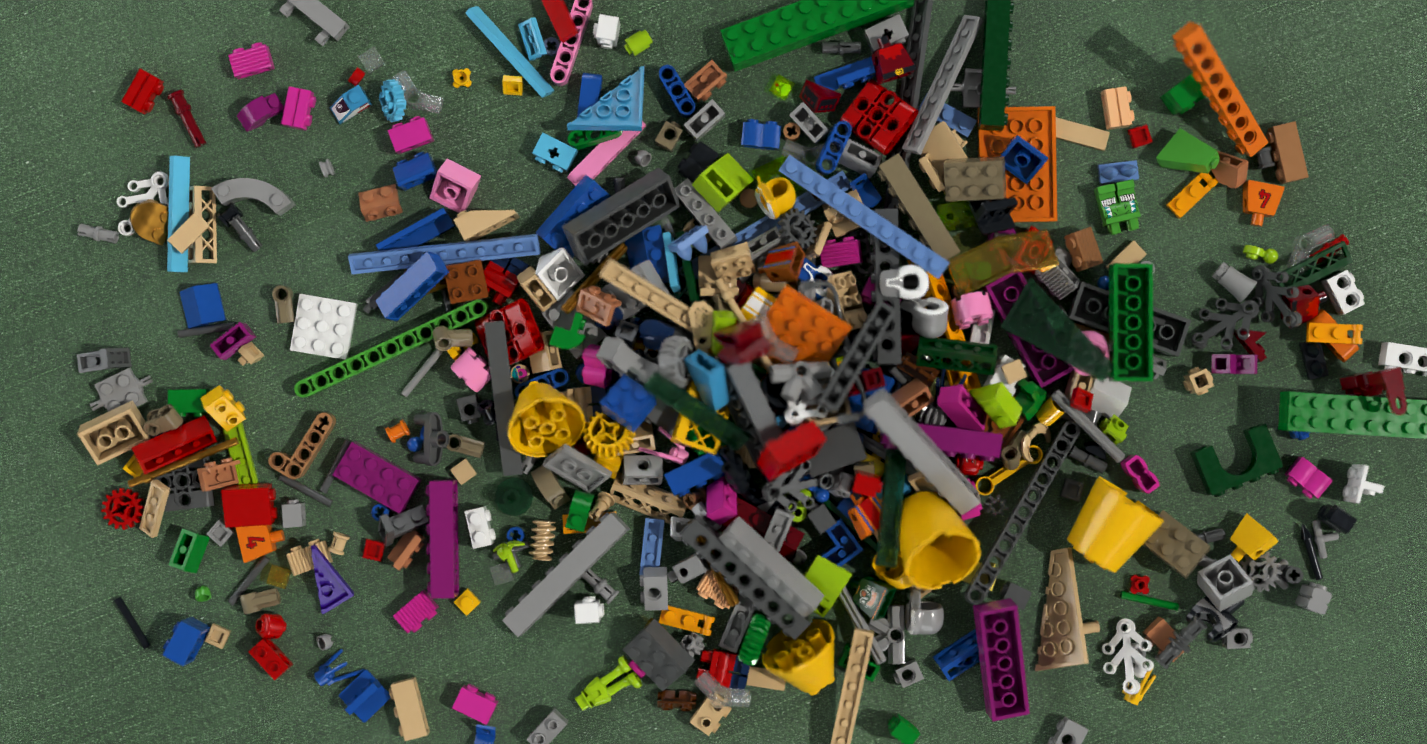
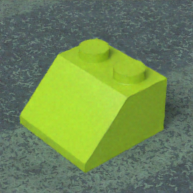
(998, 404)

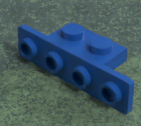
(847, 75)

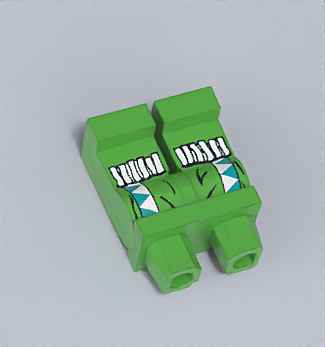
(1118, 205)

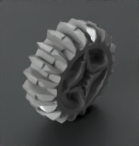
(672, 360)

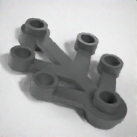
(1263, 276)
(1226, 322)
(794, 486)

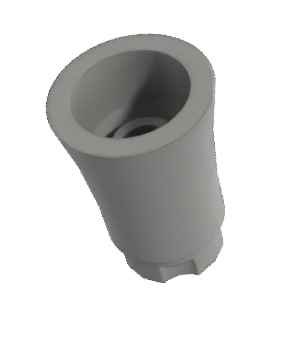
(1234, 281)

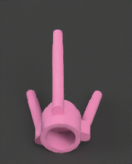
(676, 454)

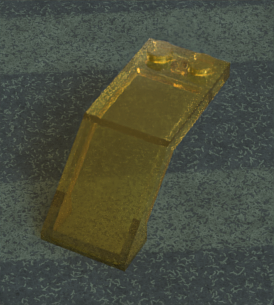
(1002, 257)

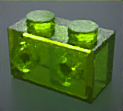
(955, 215)

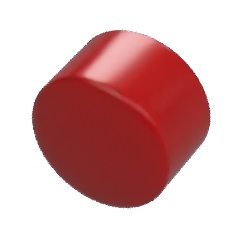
(356, 77)

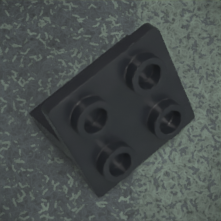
(993, 214)

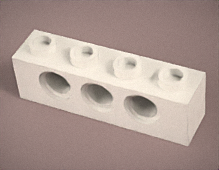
(1390, 357)

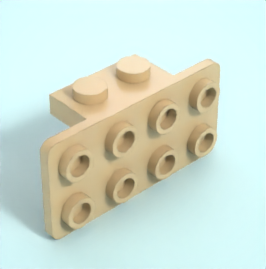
(938, 148)

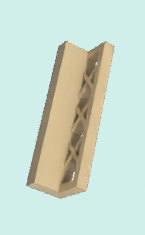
(195, 251)
(649, 496)

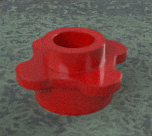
(1135, 580)

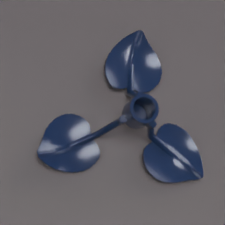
(650, 330)

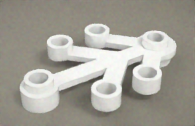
(155, 188)
(799, 409)
(1127, 653)

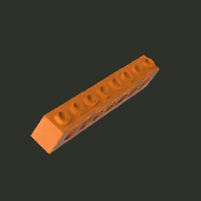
(1193, 35)

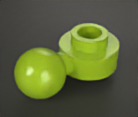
(1253, 252)
(803, 513)

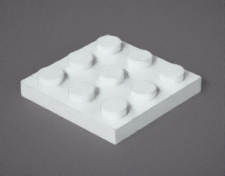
(323, 326)

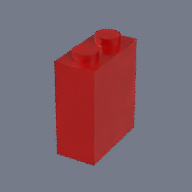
(249, 505)

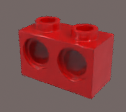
(271, 658)

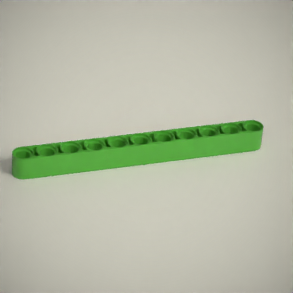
(382, 350)

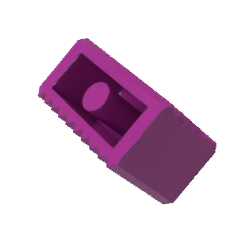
(232, 341)

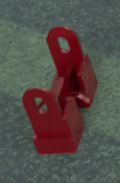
(1377, 383)

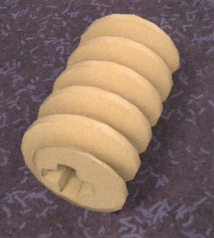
(542, 540)

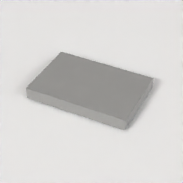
(577, 468)

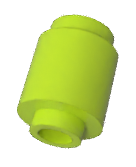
(637, 42)

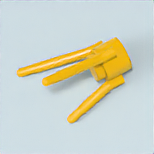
(1136, 698)

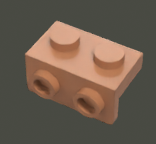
(705, 81)
(380, 203)
(218, 475)
(405, 548)

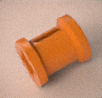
(397, 431)

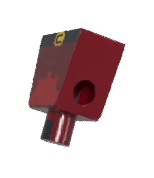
(891, 61)
(1305, 303)

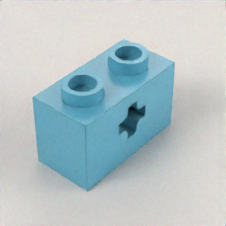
(546, 145)

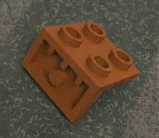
(466, 281)

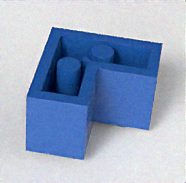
(844, 546)

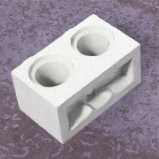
(1338, 295)

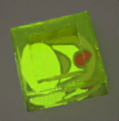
(781, 87)

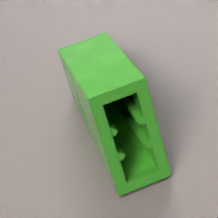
(1188, 154)

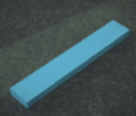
(509, 51)
(178, 209)

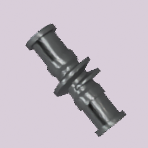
(1181, 642)

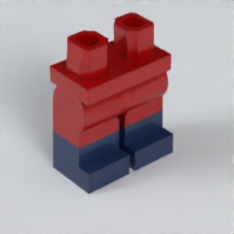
(501, 282)
(721, 666)

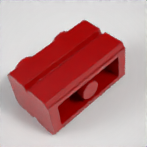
(143, 91)

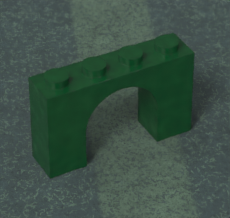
(1263, 461)

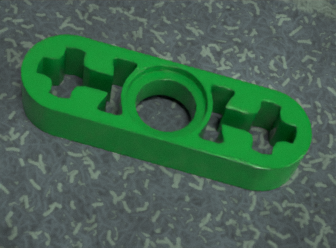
(582, 143)

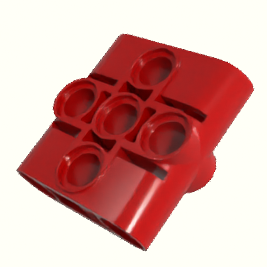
(897, 113)
(516, 318)

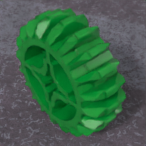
(754, 639)

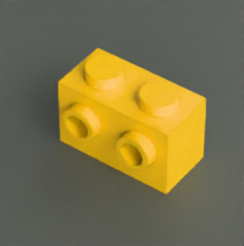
(223, 408)

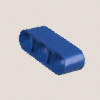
(670, 84)
(589, 91)
(829, 156)
(549, 377)

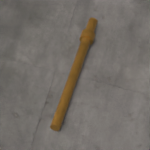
(182, 462)

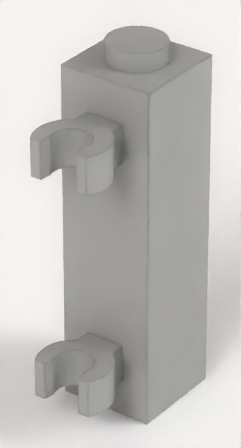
(319, 14)

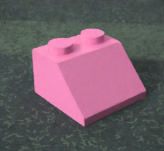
(454, 186)

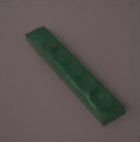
(696, 411)
(891, 509)

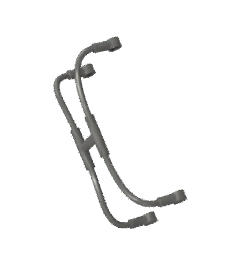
(807, 285)

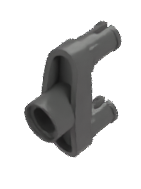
(434, 439)

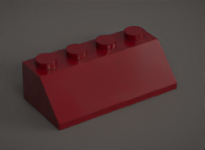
(760, 521)

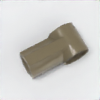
(283, 307)
(446, 338)
(467, 446)
(1014, 450)
(256, 601)

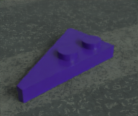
(330, 584)

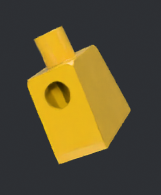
(1251, 539)

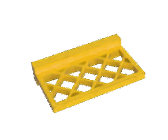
(683, 423)

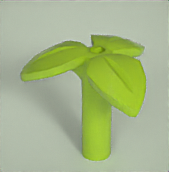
(505, 553)

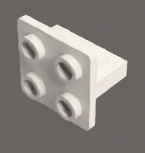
(1357, 485)

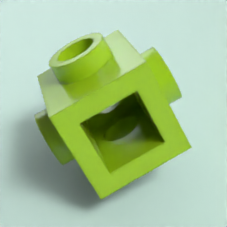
(1114, 429)

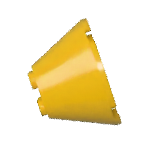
(544, 421)
(803, 661)

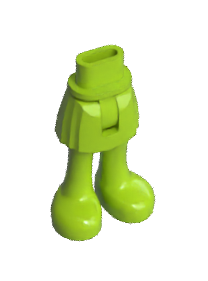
(598, 693)

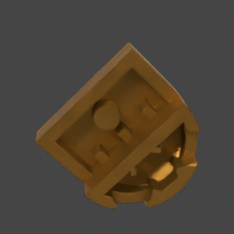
(150, 221)

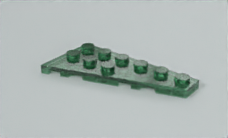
(1047, 327)

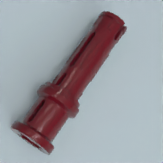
(183, 110)

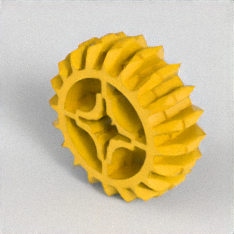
(598, 443)

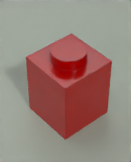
(867, 483)

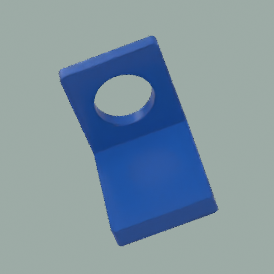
(867, 191)
(485, 737)

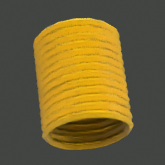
(1049, 412)

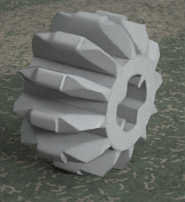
(932, 415)

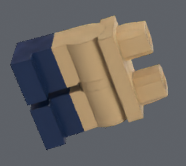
(585, 396)

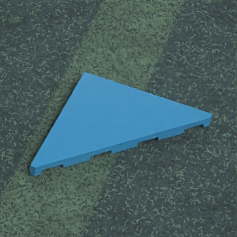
(617, 109)

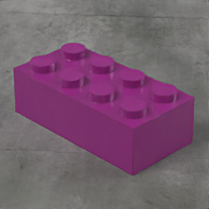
(377, 477)

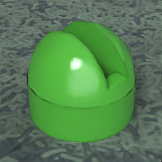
(202, 594)

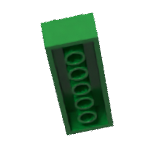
(1131, 322)

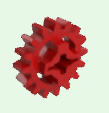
(119, 501)

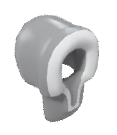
(906, 282)
(930, 321)
(924, 616)

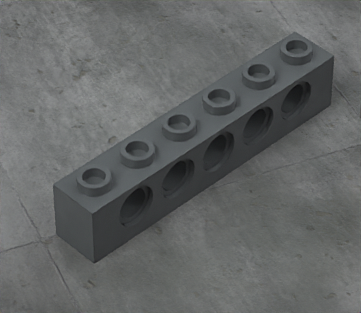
(856, 356)

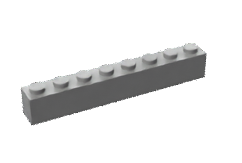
(921, 451)
(566, 574)

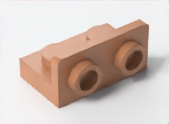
(597, 304)

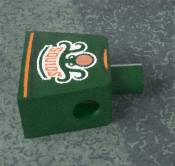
(872, 595)

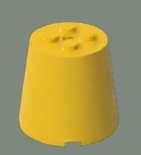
(1111, 526)
(935, 542)

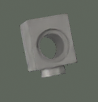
(293, 514)
(1246, 638)
(915, 677)

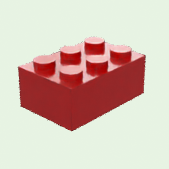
(791, 450)

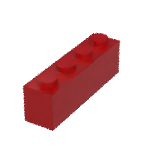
(174, 444)

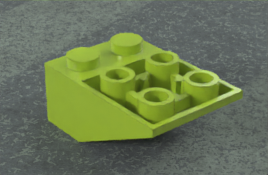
(722, 182)
(829, 580)

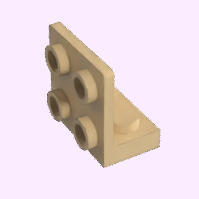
(707, 279)

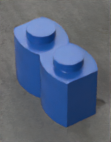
(760, 135)

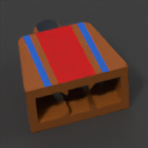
(783, 263)

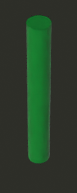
(1149, 600)

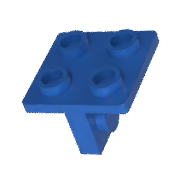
(364, 696)

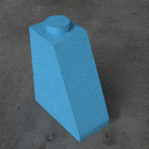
(709, 379)

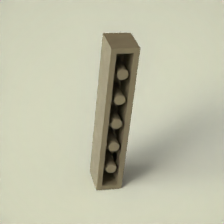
(917, 207)

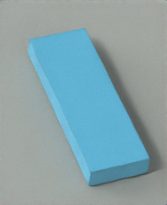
(672, 264)

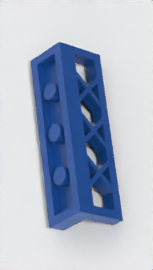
(419, 232)
(957, 654)

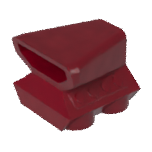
(742, 342)

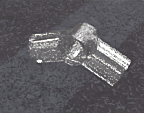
(425, 102)
(799, 151)
(1314, 238)
(779, 348)
(732, 697)

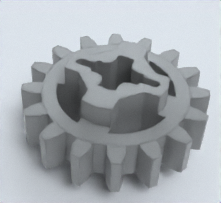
(1266, 566)

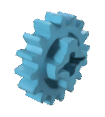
(392, 100)

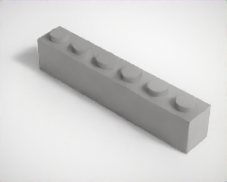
(771, 567)

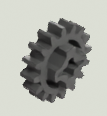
(798, 229)

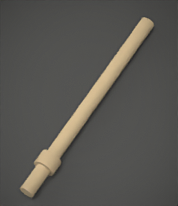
(728, 297)

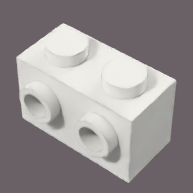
(607, 31)
(479, 527)
(588, 610)

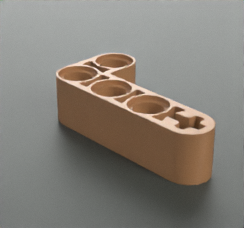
(306, 443)

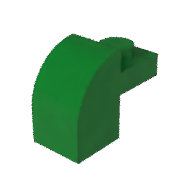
(569, 339)
(1030, 398)
(579, 510)

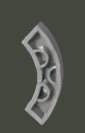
(248, 188)
(621, 358)

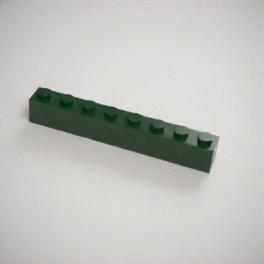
(995, 65)

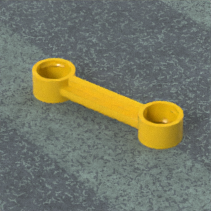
(1003, 473)

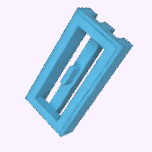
(534, 38)

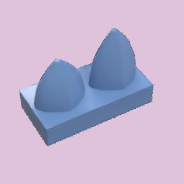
(1118, 172)
(694, 236)

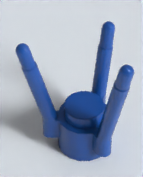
(326, 674)

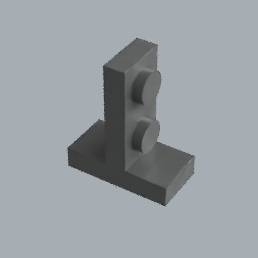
(104, 359)
(401, 524)

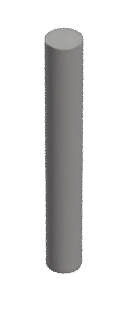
(422, 371)

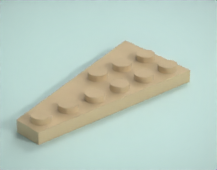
(1061, 622)

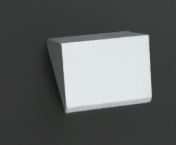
(558, 272)
(1109, 397)

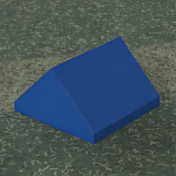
(1023, 159)
(202, 305)

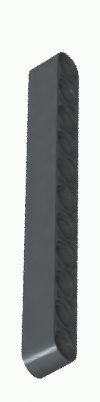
(1014, 517)

